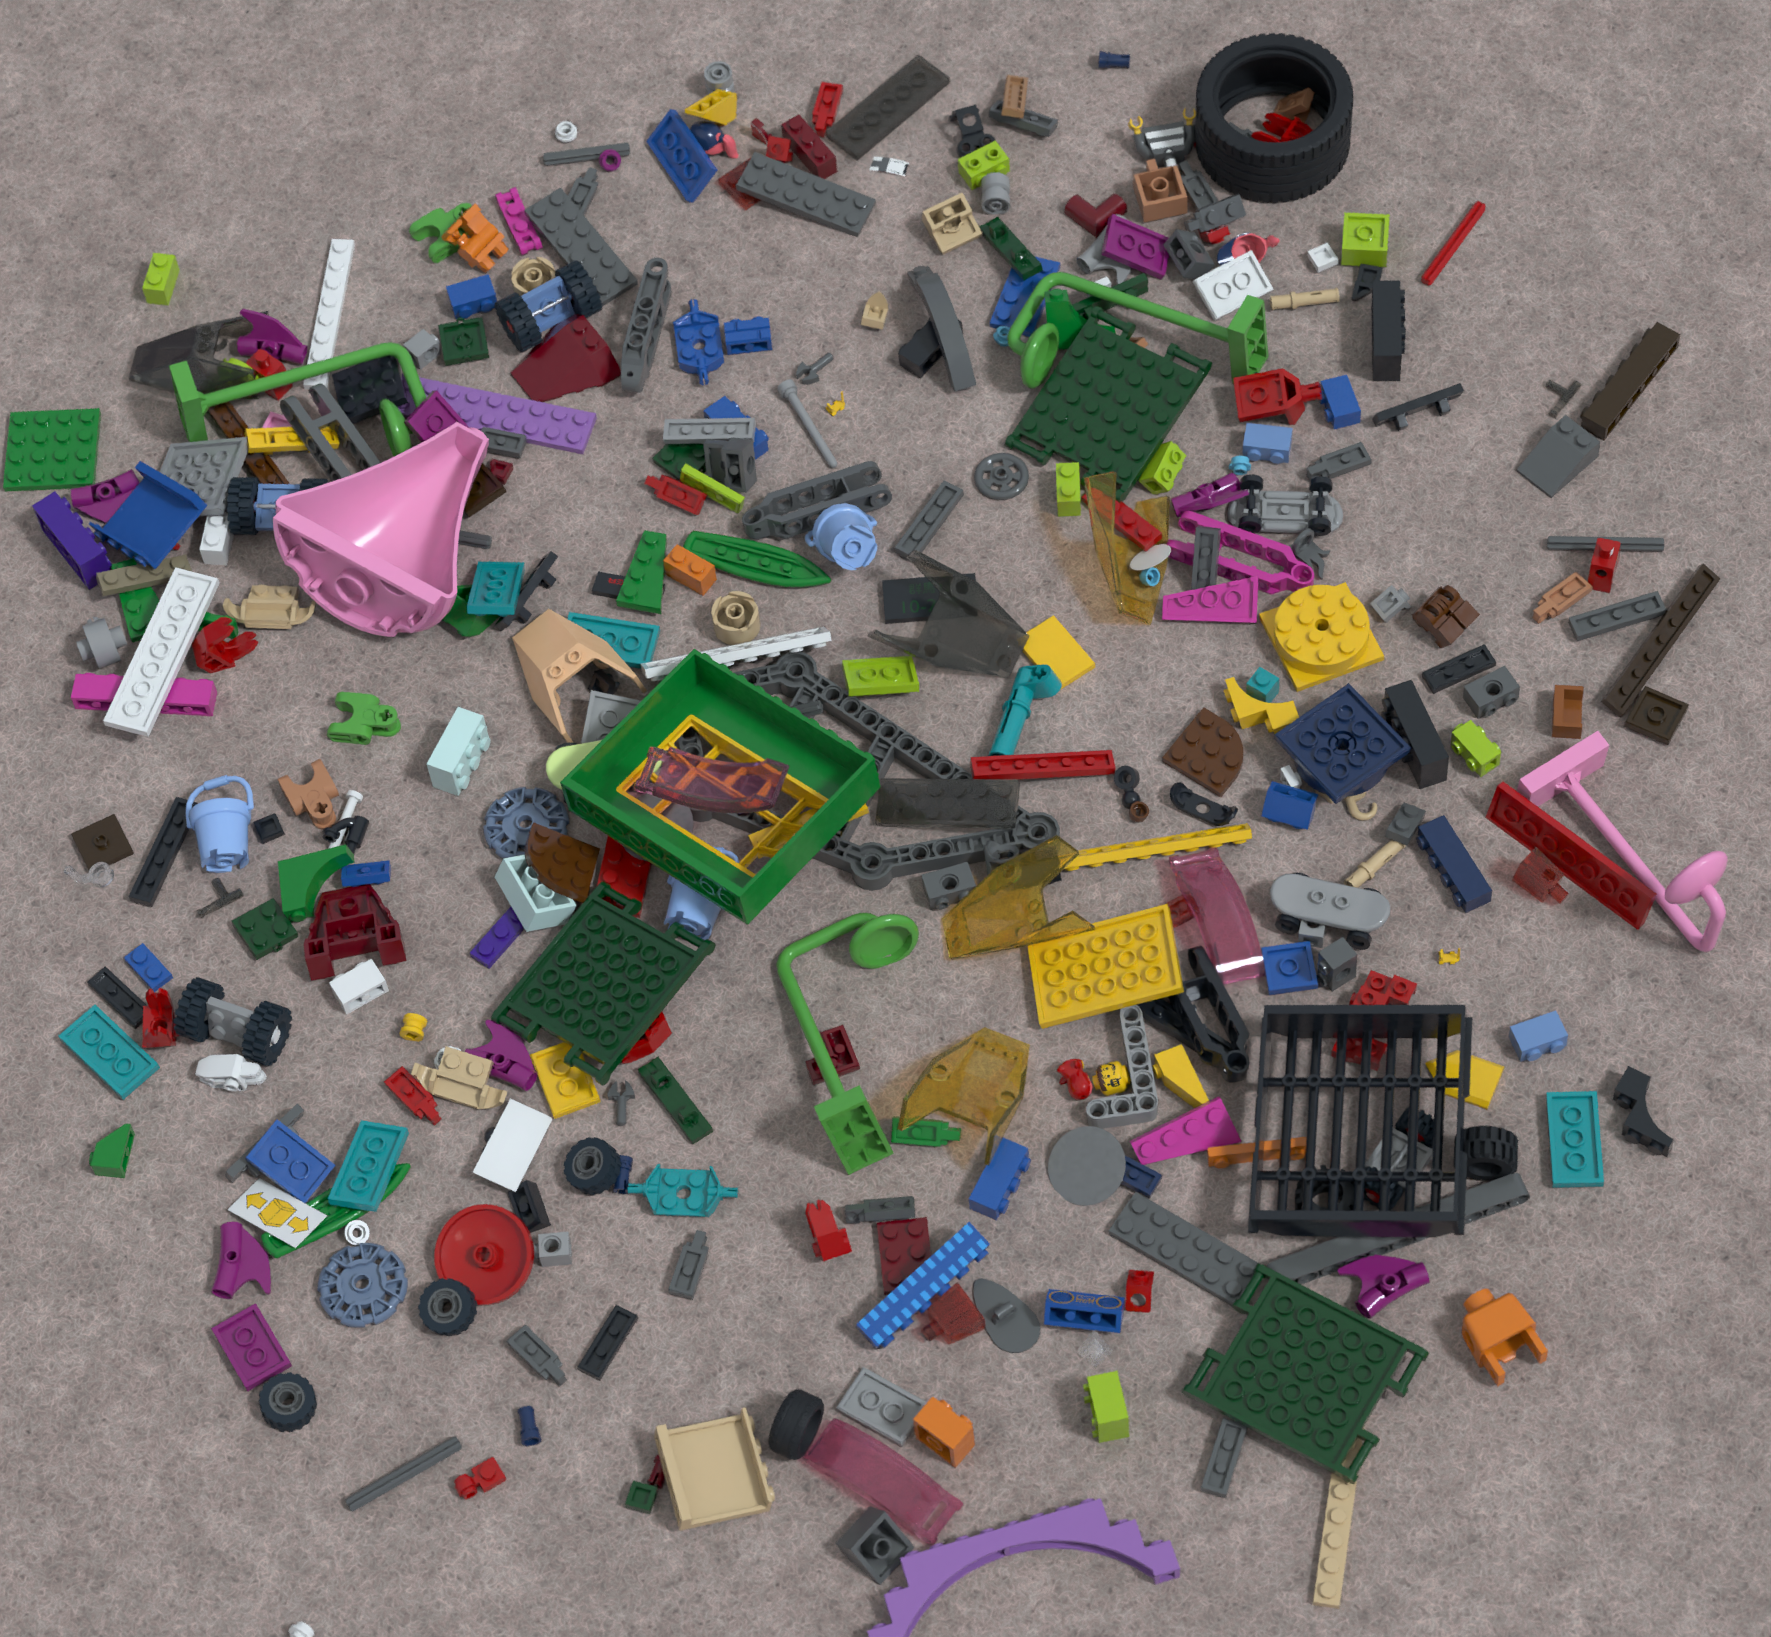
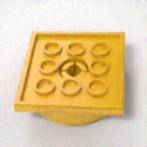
(1319, 655)

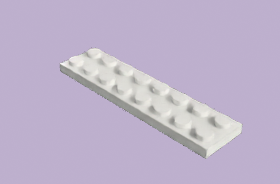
(747, 651)
(161, 652)

